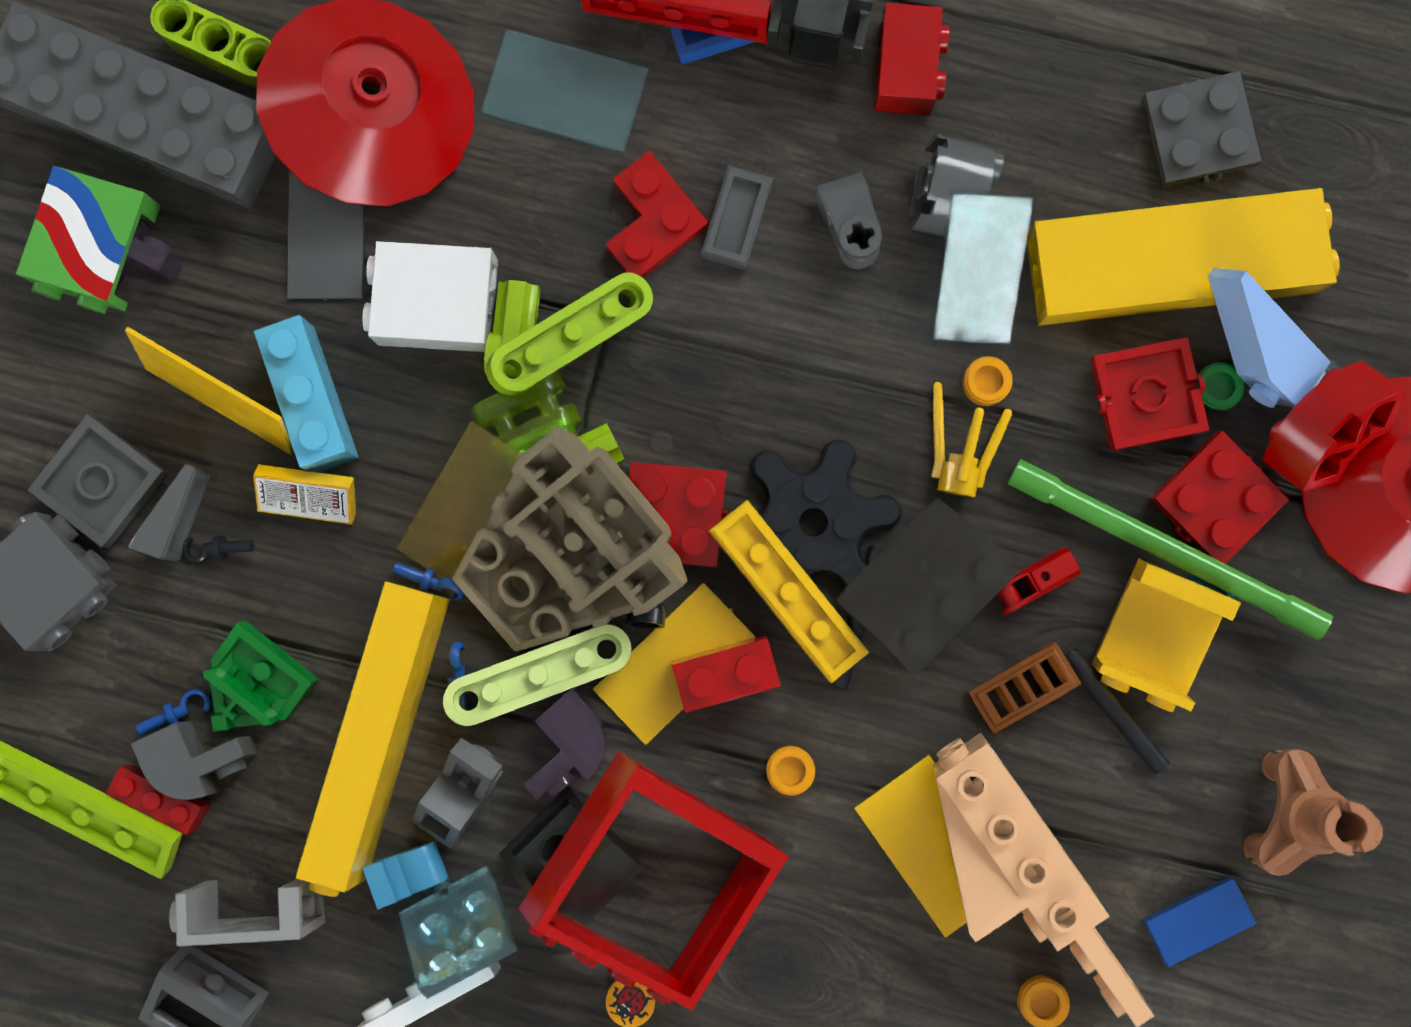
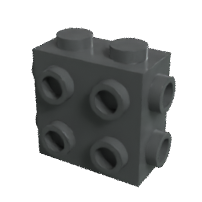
(48, 581)

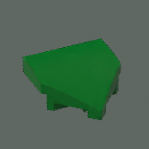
(254, 680)

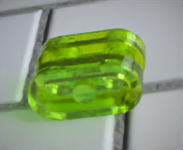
(500, 409)

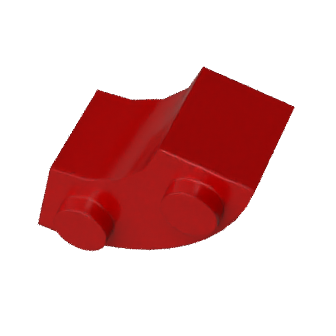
(1333, 425)

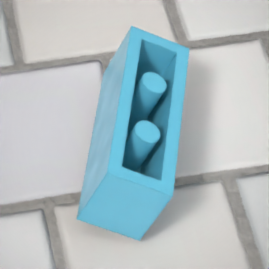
(306, 394)

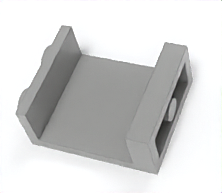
(197, 922)

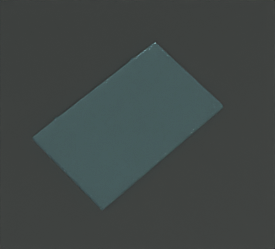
(564, 90)

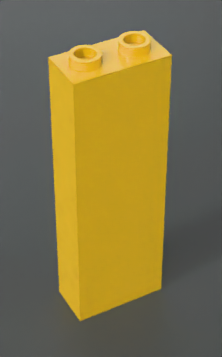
(1165, 253)
(372, 739)

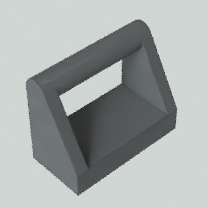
(205, 987)

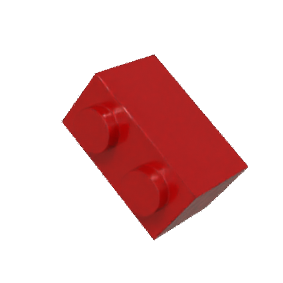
(910, 59)
(725, 673)

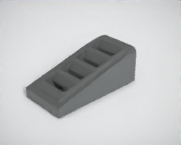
(173, 516)

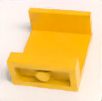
(1161, 635)

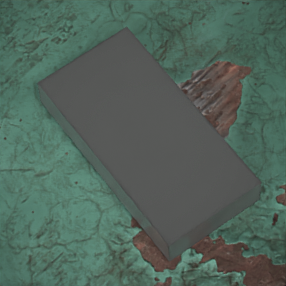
(736, 217)

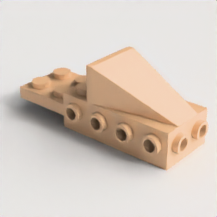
(1016, 865)

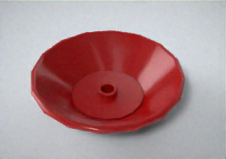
(355, 142)
(1368, 513)

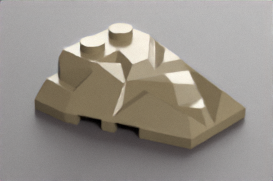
(567, 547)

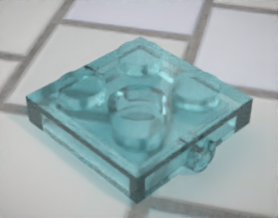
(456, 932)

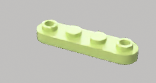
(536, 675)

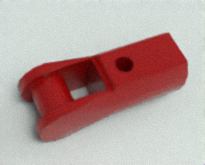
(1041, 578)

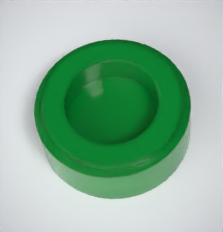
(1223, 387)

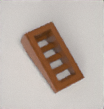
(1067, 681)

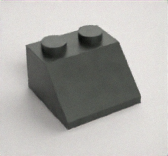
(602, 877)

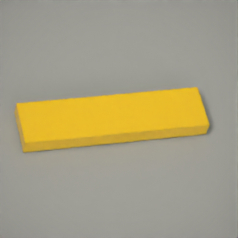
(788, 591)

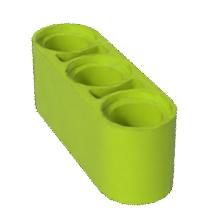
(202, 33)

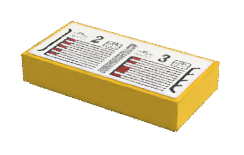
(305, 494)

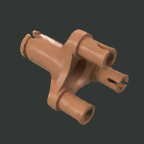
(1308, 817)

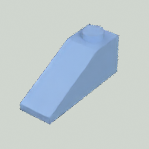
(1264, 342)

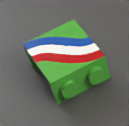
(83, 238)

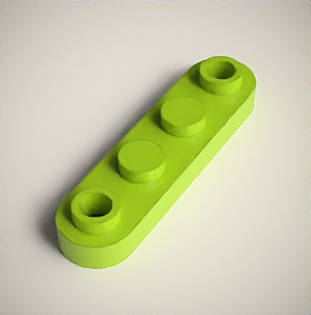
(569, 333)

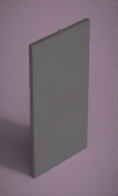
(323, 246)

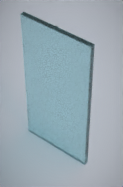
(982, 267)

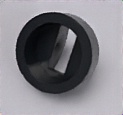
(650, 620)

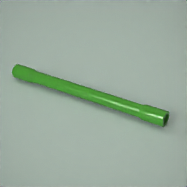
(1285, 608)

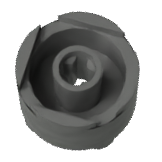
(953, 168)

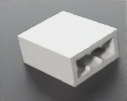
(430, 296)

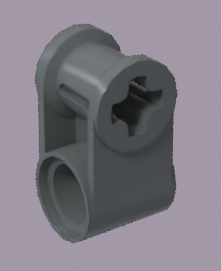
(850, 213)

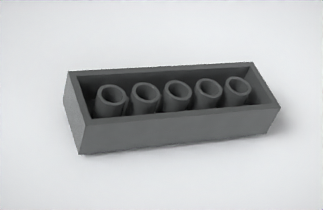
(132, 106)

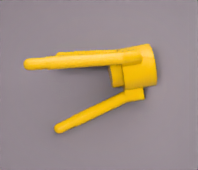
(961, 474)

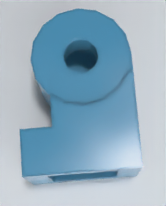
(405, 874)

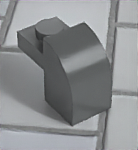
(180, 766)
(457, 792)

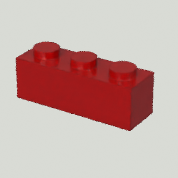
(134, 790)

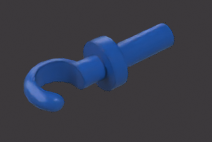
(427, 580)
(458, 669)
(172, 714)

